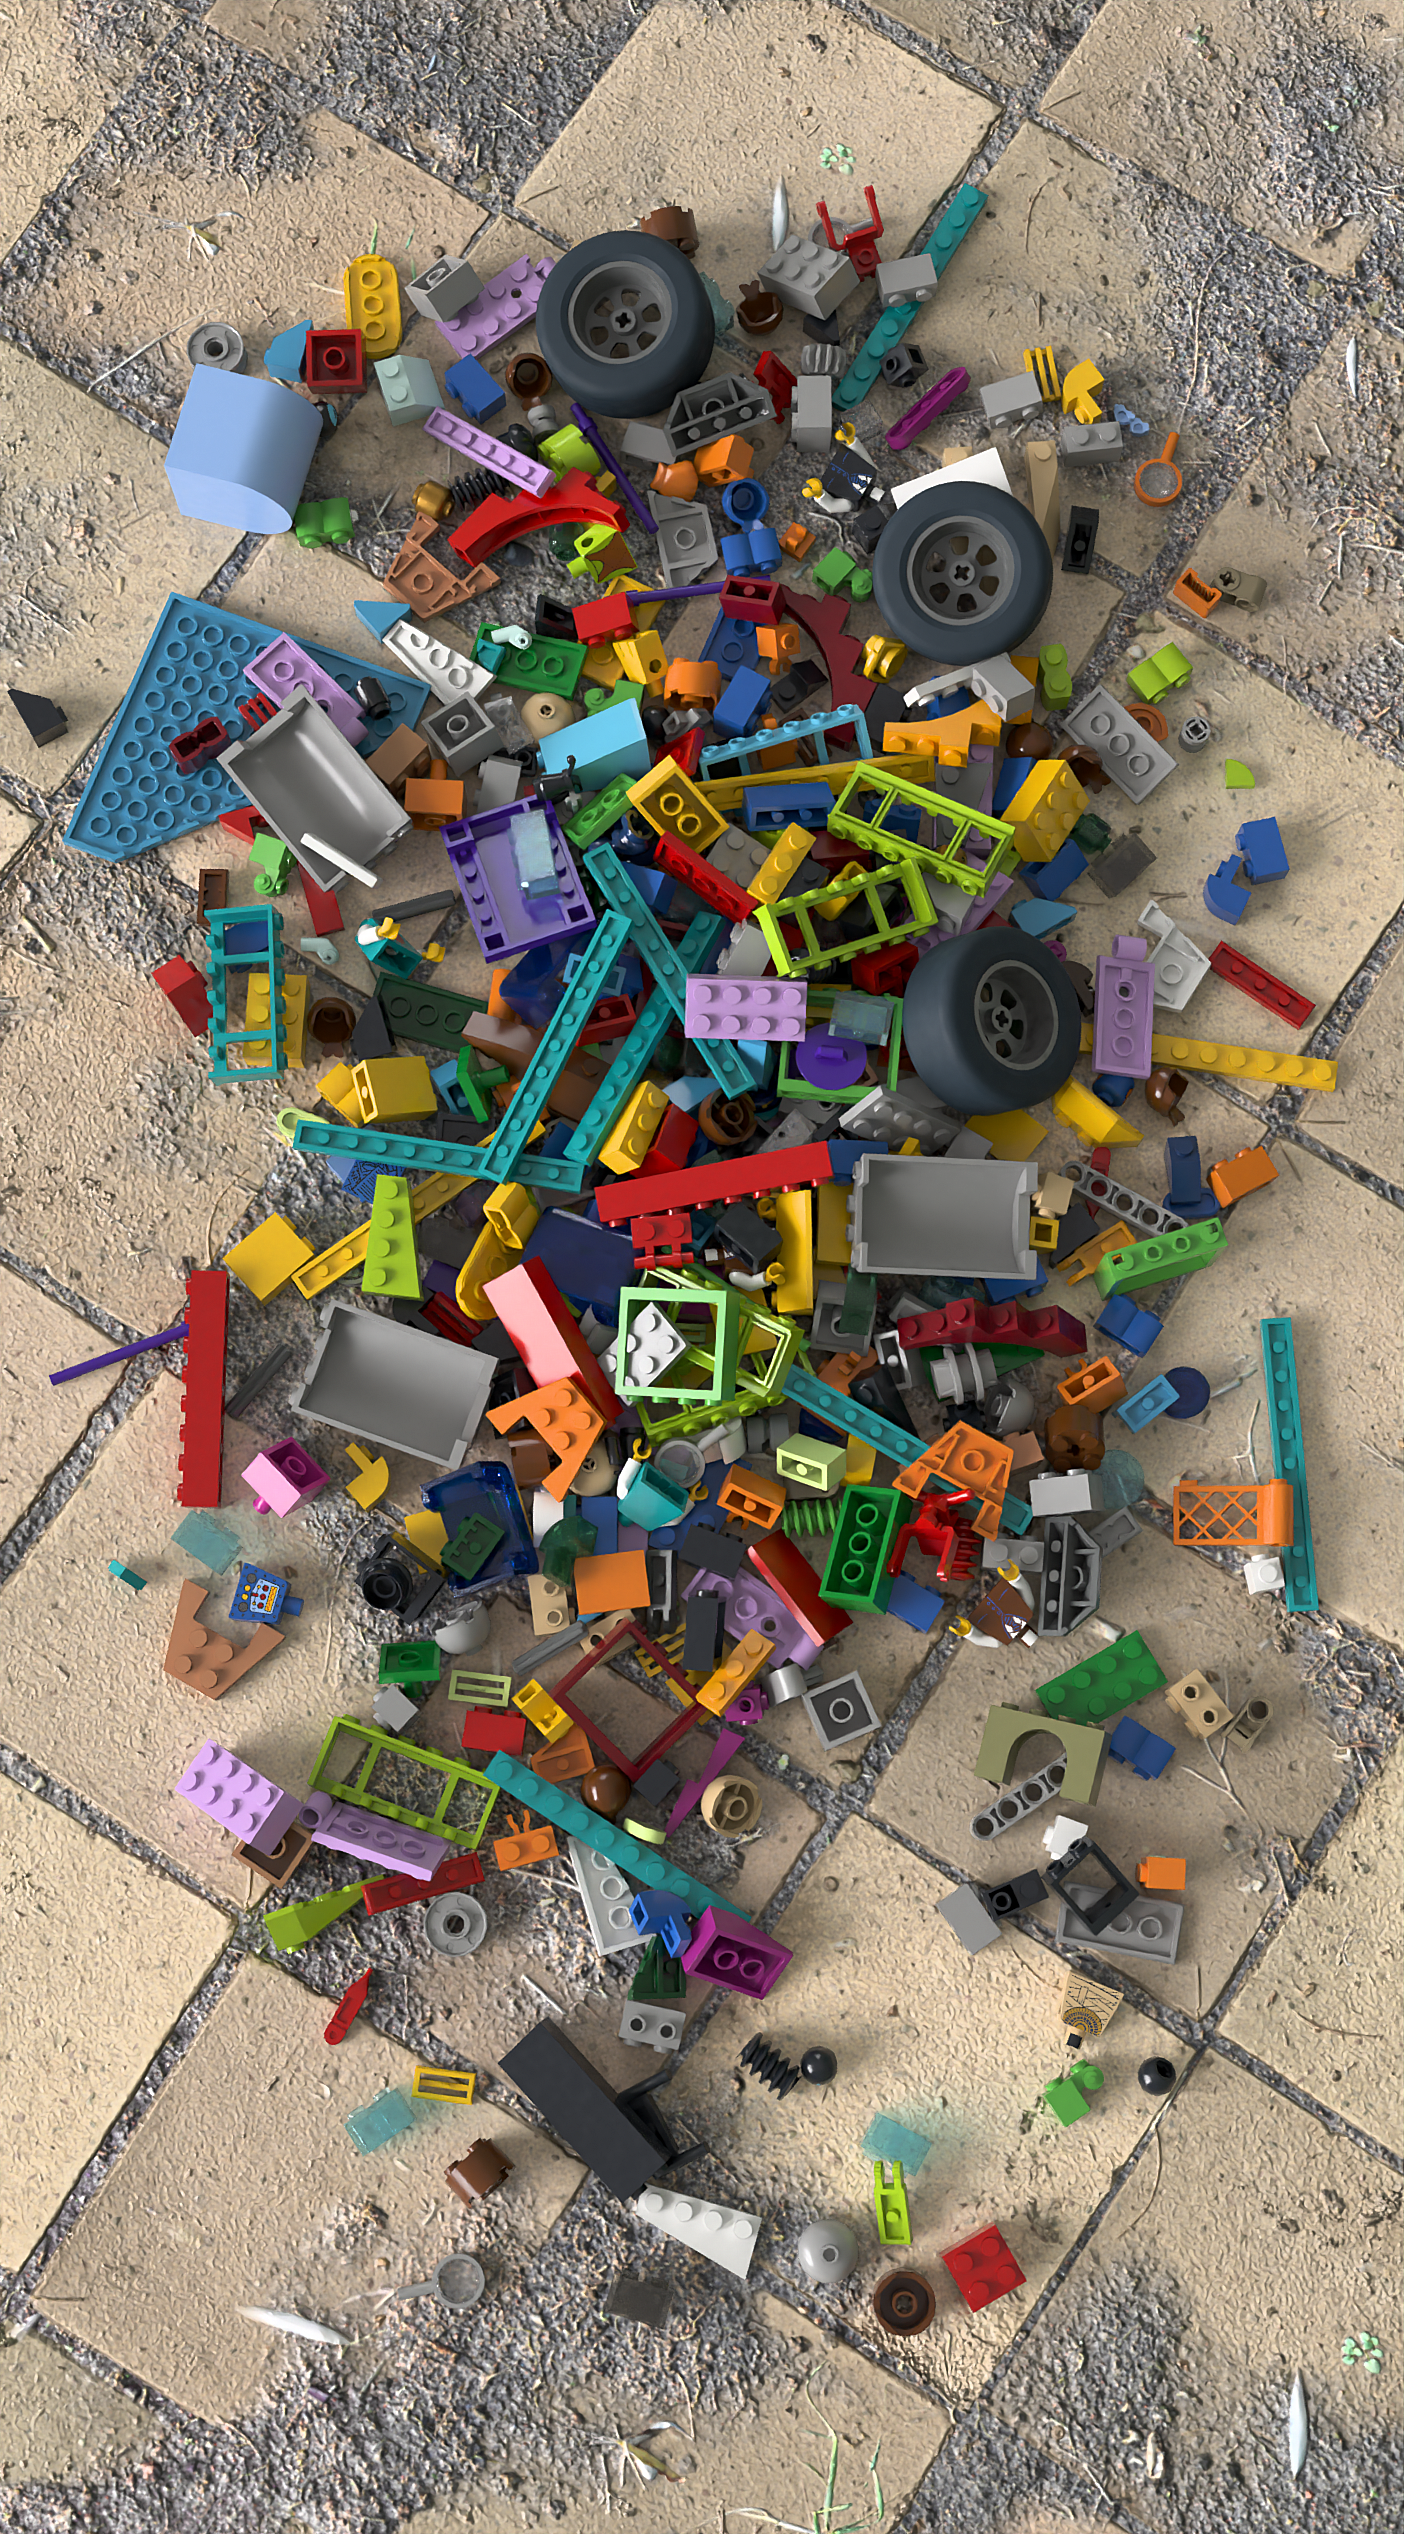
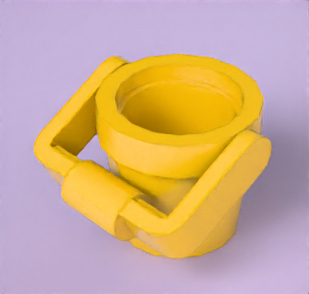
(885, 656)

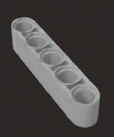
(1112, 1192)
(1019, 1799)

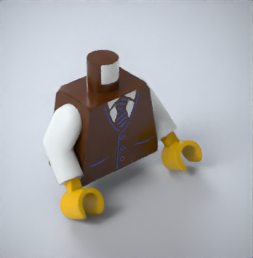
(735, 1271)
(1002, 1613)

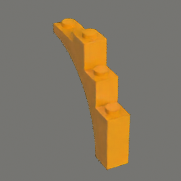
(952, 735)

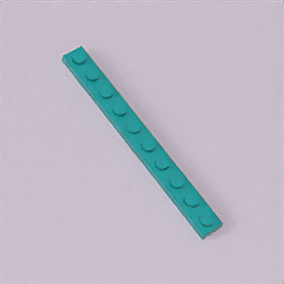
(897, 320)
(664, 964)
(639, 1046)
(556, 1047)
(431, 1155)
(885, 1437)
(1289, 1459)
(603, 1835)

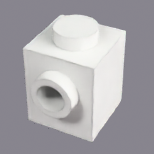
(1263, 1574)
(1062, 1835)

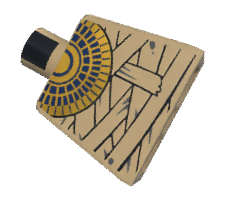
(1085, 2008)

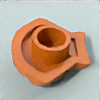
(676, 480)
(1150, 719)

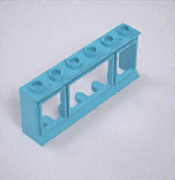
(791, 730)

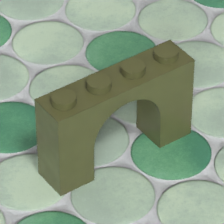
(1009, 1729)

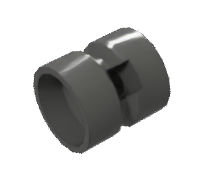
(766, 1433)

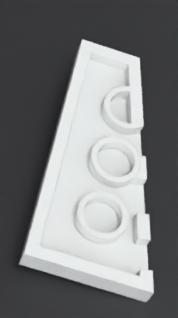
(437, 664)
(604, 1898)
(707, 2227)

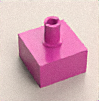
(284, 1478)

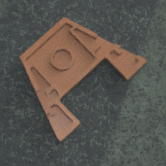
(427, 584)
(205, 1657)

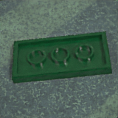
(427, 1012)

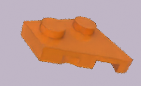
(564, 1758)

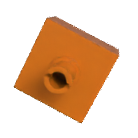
(435, 800)

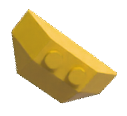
(1092, 1118)

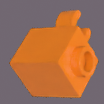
(779, 643)
(777, 754)

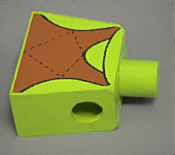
(602, 554)

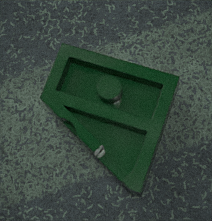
(658, 1974)

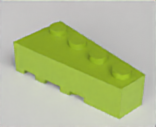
(392, 1247)

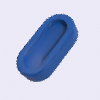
(1207, 1208)

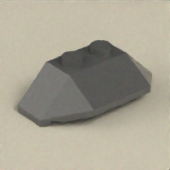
(715, 411)
(1068, 1577)

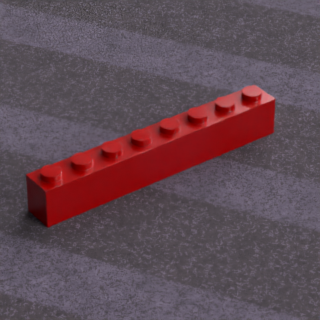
(715, 1182)
(204, 1390)

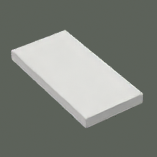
(981, 468)

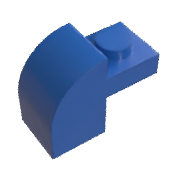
(1221, 896)
(664, 1914)

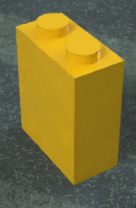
(394, 1089)
(270, 1257)

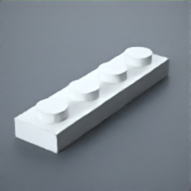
(944, 685)

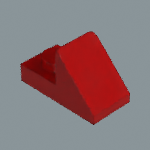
(241, 823)

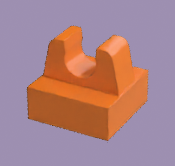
(797, 541)

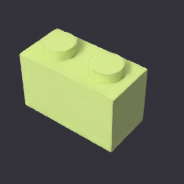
(811, 1461)

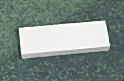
(342, 860)

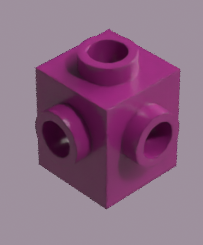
(748, 1713)

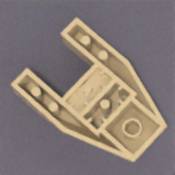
(1043, 498)

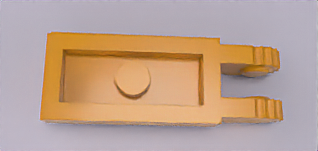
(1093, 1251)

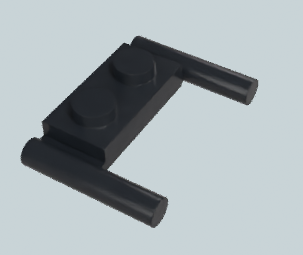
(649, 2113)

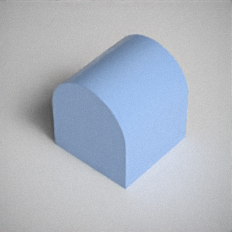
(241, 451)

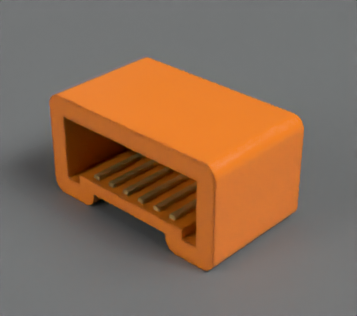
(1196, 593)

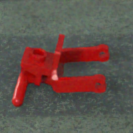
(858, 244)
(932, 1530)

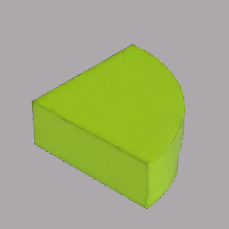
(1238, 775)

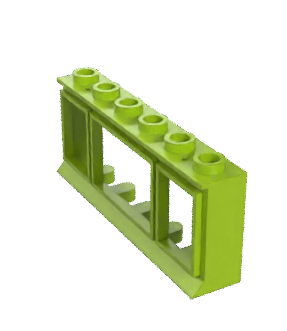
(899, 849)
(915, 891)
(752, 1314)
(705, 1416)
(404, 1746)

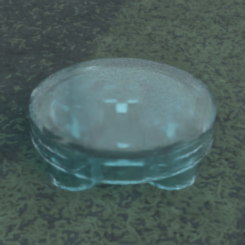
(1121, 1479)

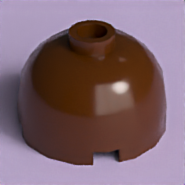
(726, 1120)

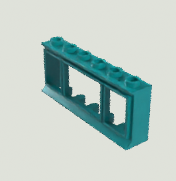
(218, 995)

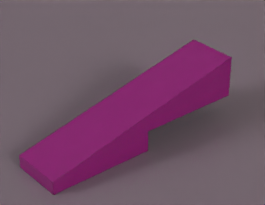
(692, 1791)

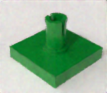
(478, 1083)
(410, 1665)

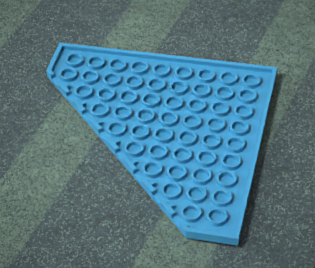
(185, 676)

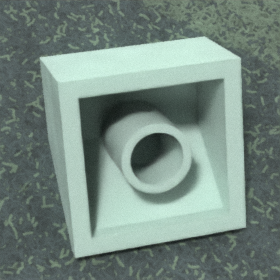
(407, 388)

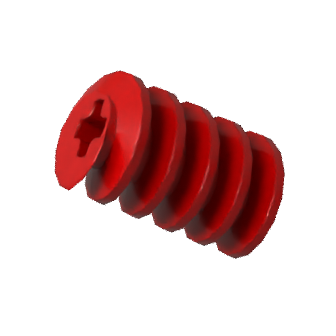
(964, 1550)

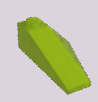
(306, 1919)

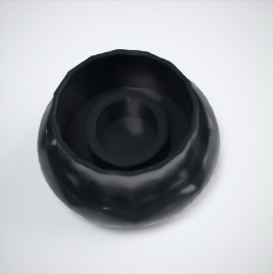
(521, 440)
(386, 1583)

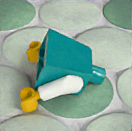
(391, 950)
(651, 1496)

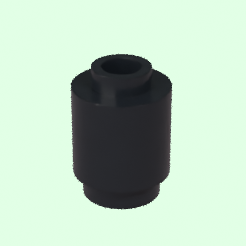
(373, 698)

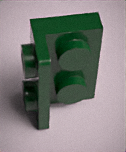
(472, 1546)

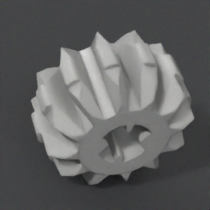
(823, 361)

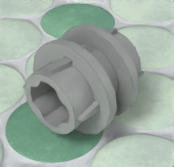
(963, 1373)

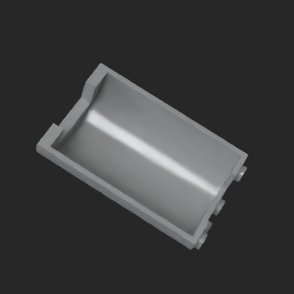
(315, 782)
(942, 1216)
(396, 1385)

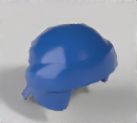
(746, 503)

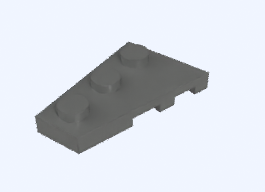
(963, 787)

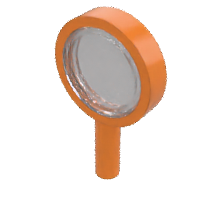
(1159, 480)

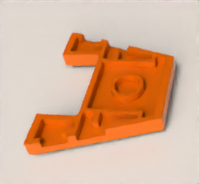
(564, 1420)
(969, 1461)

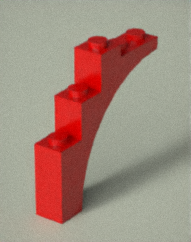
(503, 520)

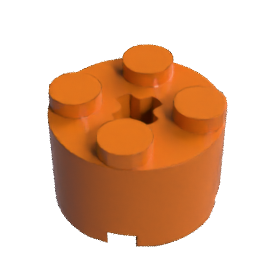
(692, 685)

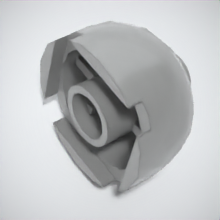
(1009, 1408)
(463, 1629)
(828, 2251)

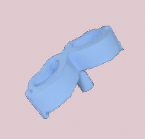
(1125, 417)

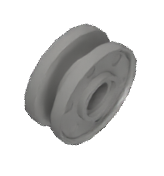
(217, 338)
(437, 1928)

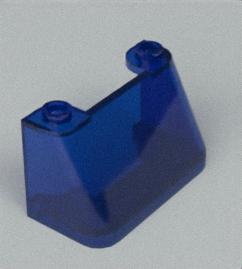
(531, 983)
(585, 1260)
(491, 1493)

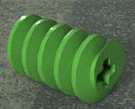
(810, 1518)

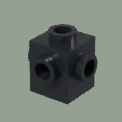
(903, 365)
(966, 1412)

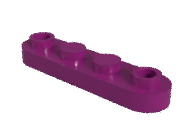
(927, 408)

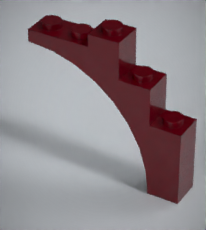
(841, 655)
(1008, 1323)

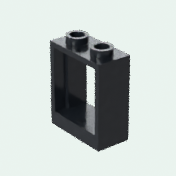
(412, 1612)
(704, 1631)
(1110, 1904)

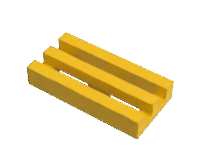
(1038, 353)
(646, 1662)
(470, 2088)

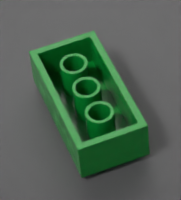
(862, 1547)

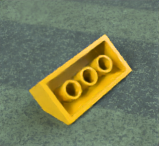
(795, 1228)

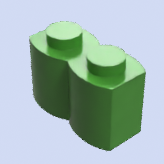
(324, 522)

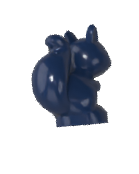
(635, 841)

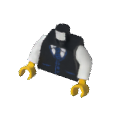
(848, 477)

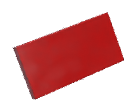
(704, 879)
(797, 1586)

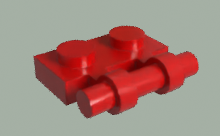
(778, 380)
(660, 1232)

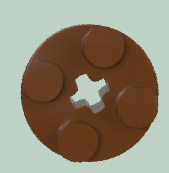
(675, 227)
(1074, 1439)
(531, 1458)
(479, 2172)
(903, 2320)

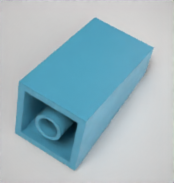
(602, 746)

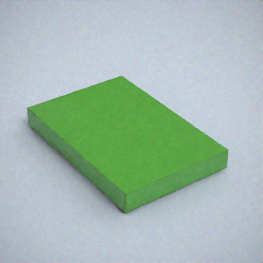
(599, 812)

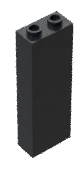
(586, 2110)

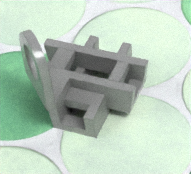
(685, 722)

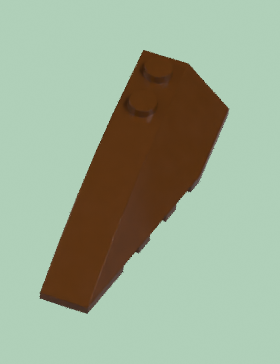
(516, 1047)

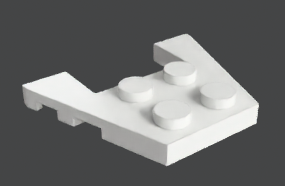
(1176, 960)

